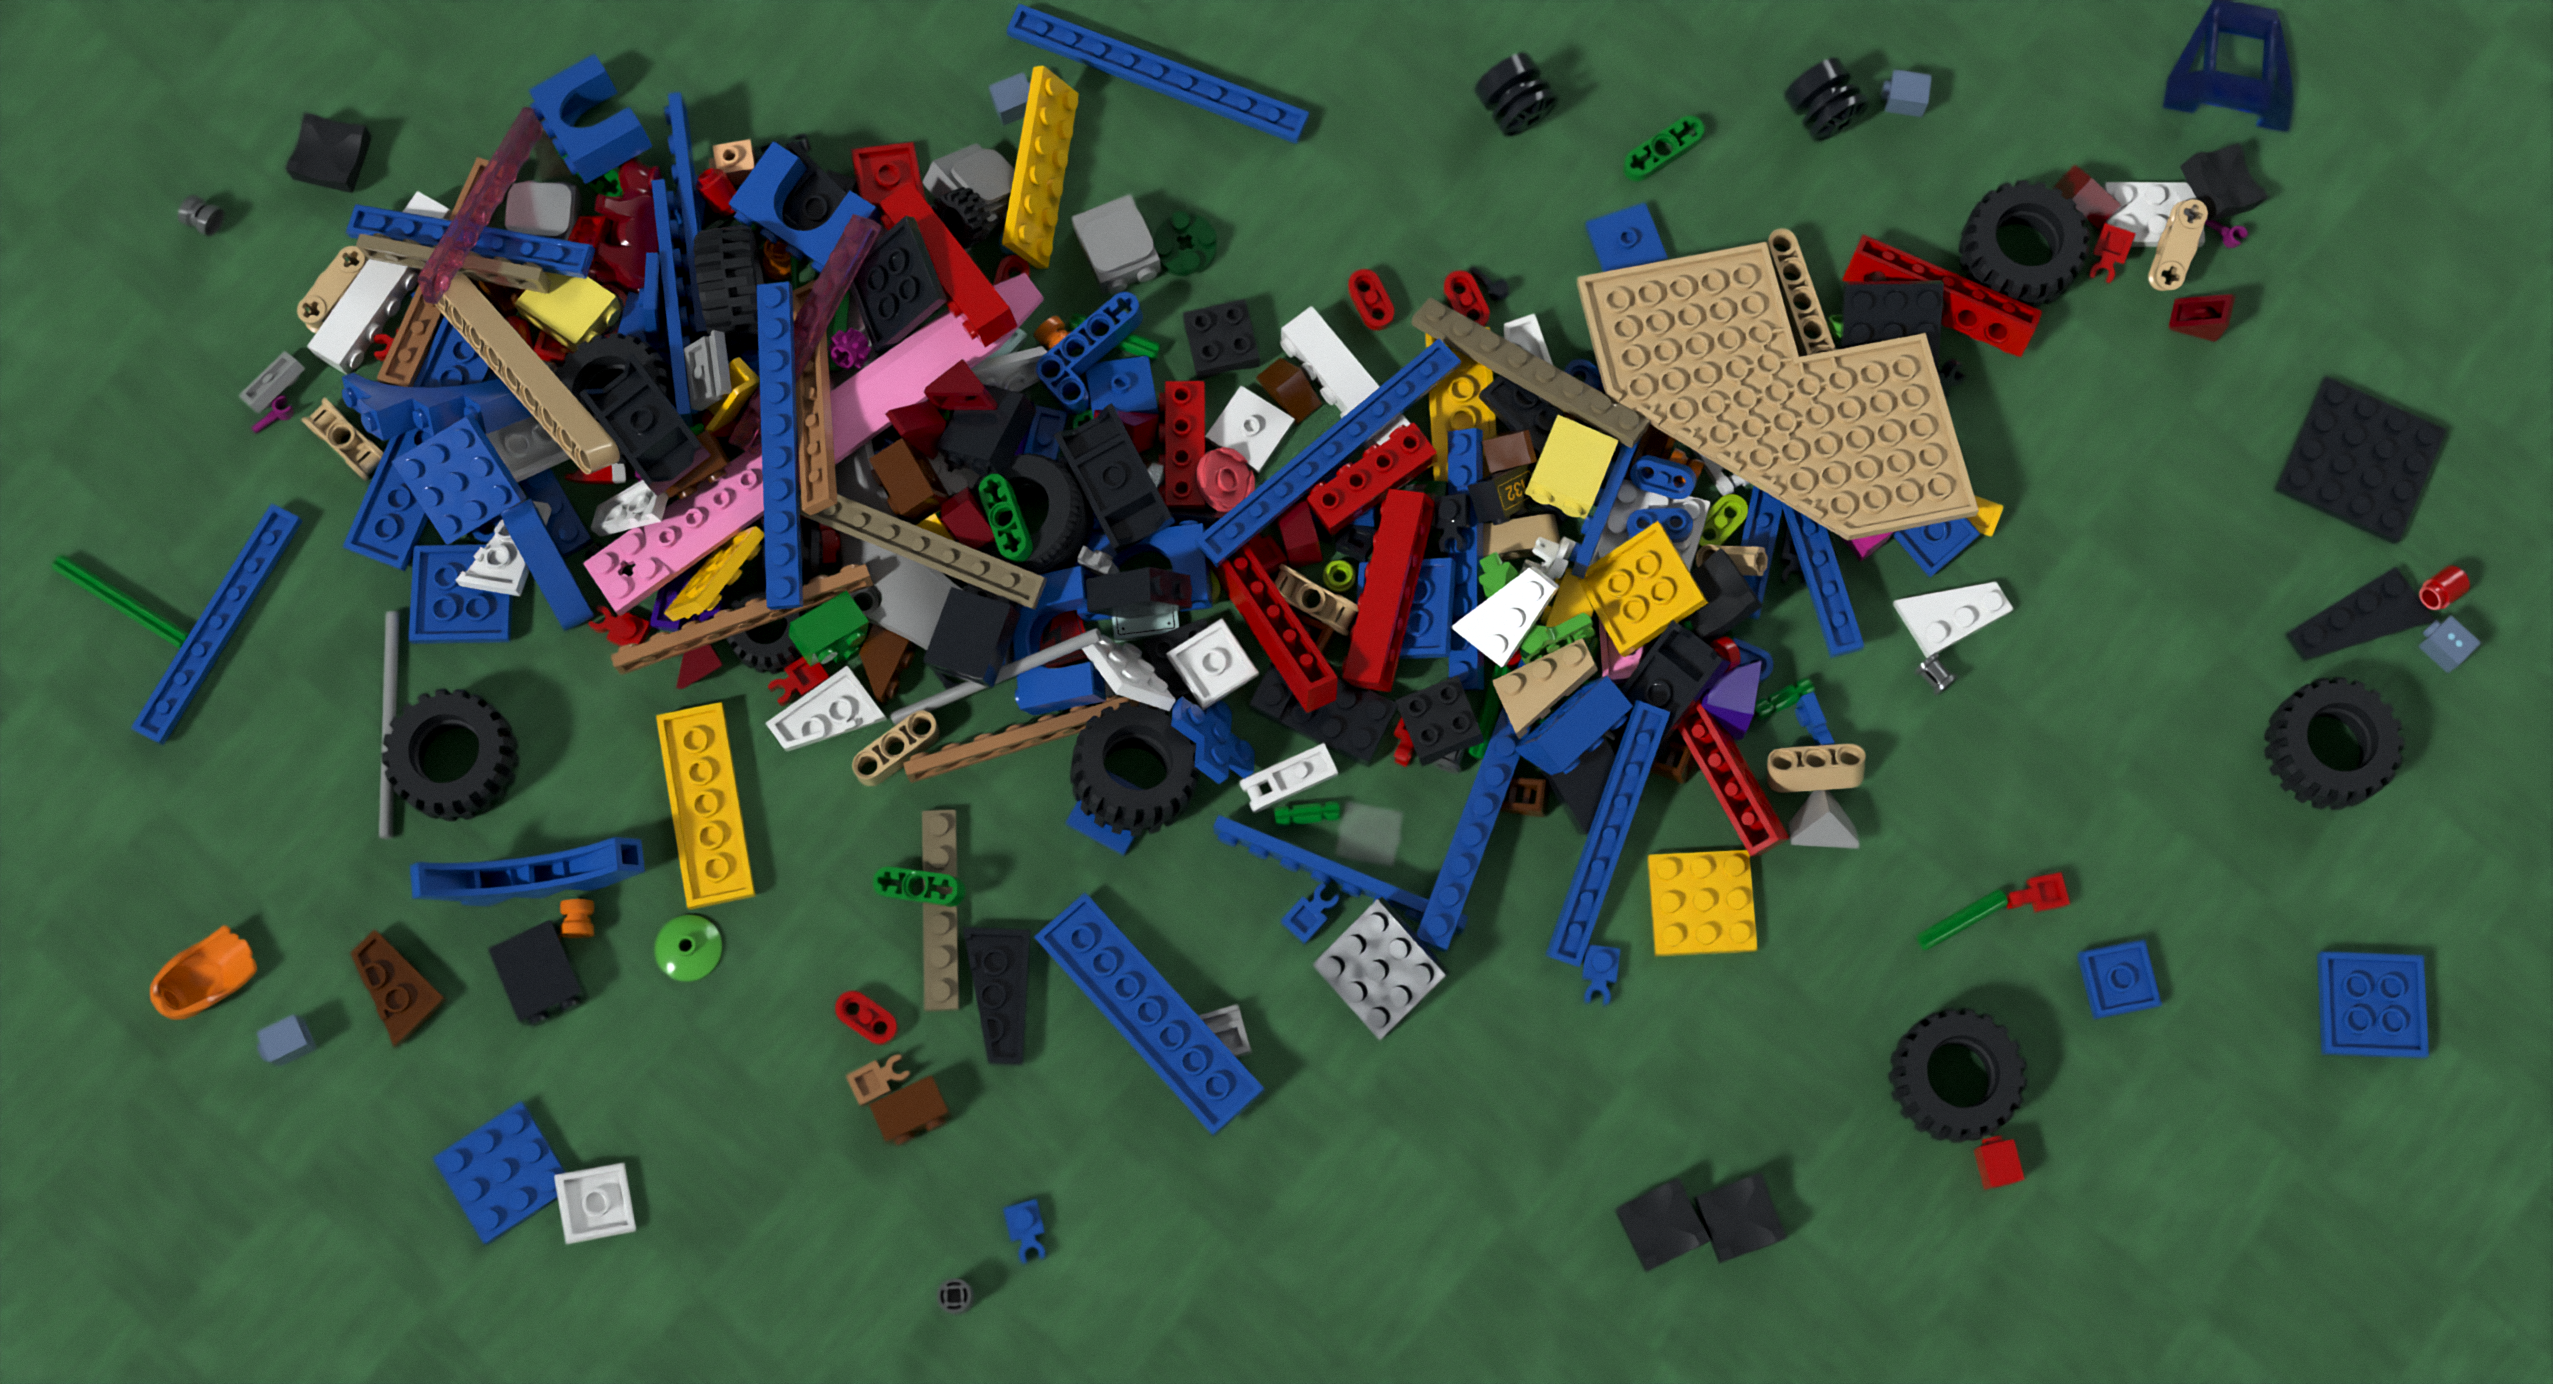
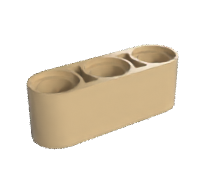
(1518, 536)
(902, 732)
(1816, 768)

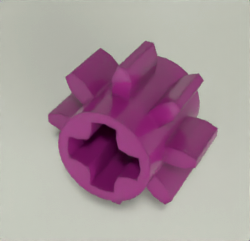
(849, 348)

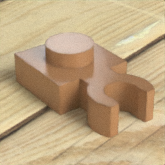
(872, 1081)

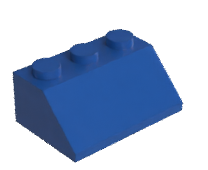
(1575, 727)

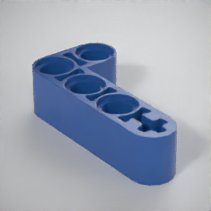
(1094, 346)
(547, 564)

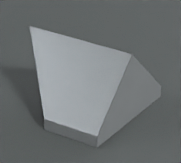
(1822, 823)

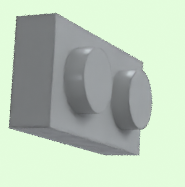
(272, 382)

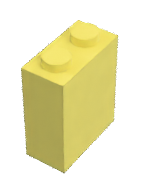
(571, 310)
(1571, 467)

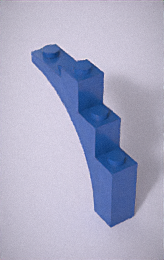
(398, 409)
(529, 877)

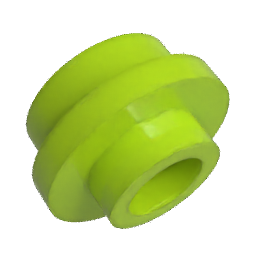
(1343, 567)

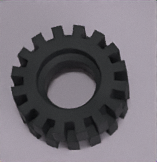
(966, 204)

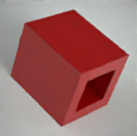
(1998, 1162)

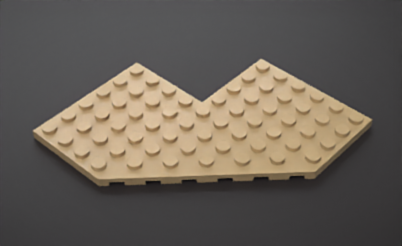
(1834, 434)

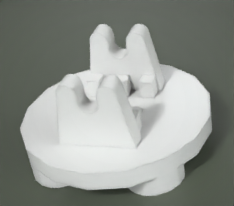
(1553, 555)

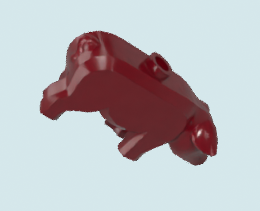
(632, 231)

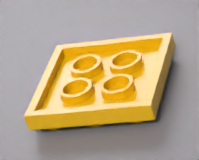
(716, 572)
(1641, 589)
(1702, 903)

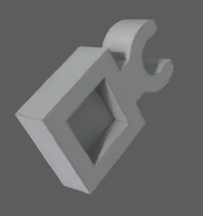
(1097, 562)

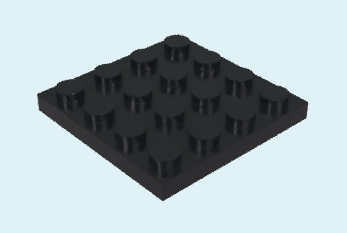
(2360, 460)

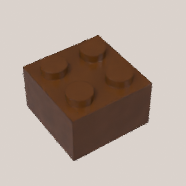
(909, 480)

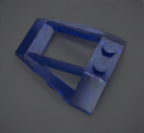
(2241, 93)

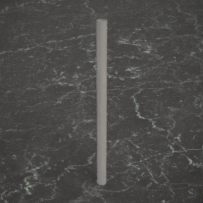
(1006, 672)
(389, 712)

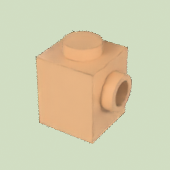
(735, 160)

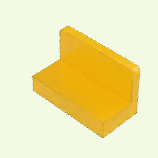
(743, 384)

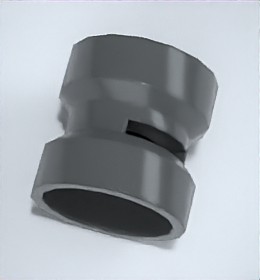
(204, 217)
(960, 1299)

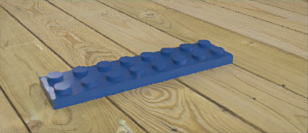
(390, 515)
(1150, 1014)

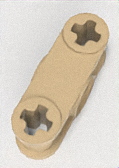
(2177, 245)
(330, 287)
(332, 426)
(1332, 610)

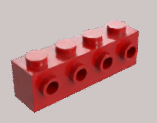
(1183, 442)
(1368, 480)

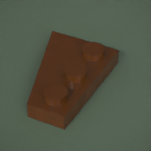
(397, 988)

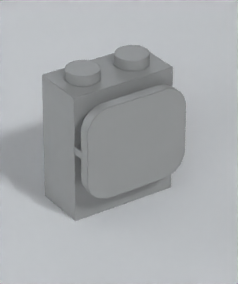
(975, 169)
(543, 208)
(1117, 245)

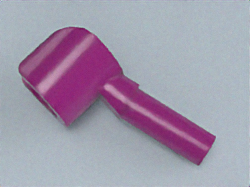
(2228, 239)
(275, 414)

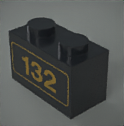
(1501, 495)

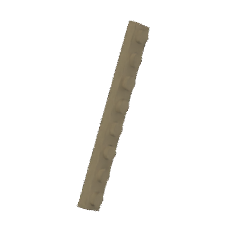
(1531, 372)
(932, 550)

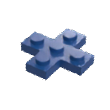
(1215, 744)

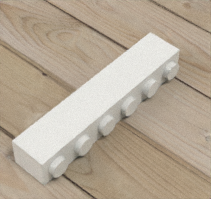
(369, 302)
(1331, 366)

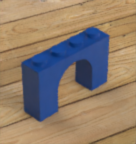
(593, 148)
(762, 201)
(1178, 546)
(1063, 688)

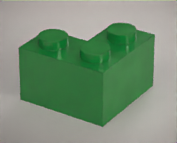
(830, 631)

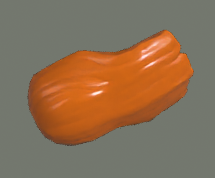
(202, 975)

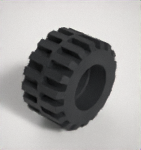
(759, 655)

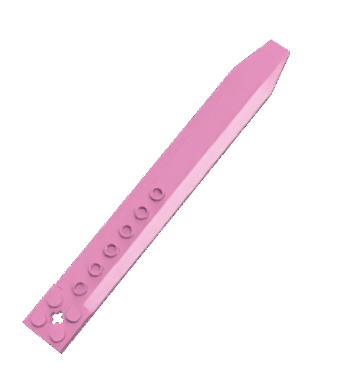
(858, 407)

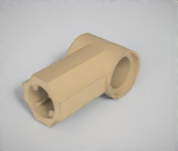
(1748, 560)

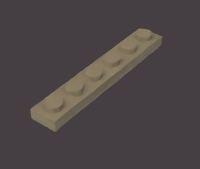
(475, 267)
(940, 922)

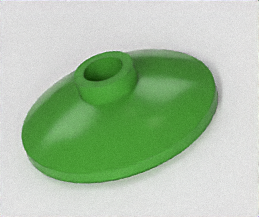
(702, 956)

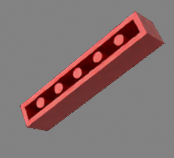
(964, 285)
(1388, 590)
(1277, 629)

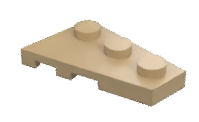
(1540, 684)

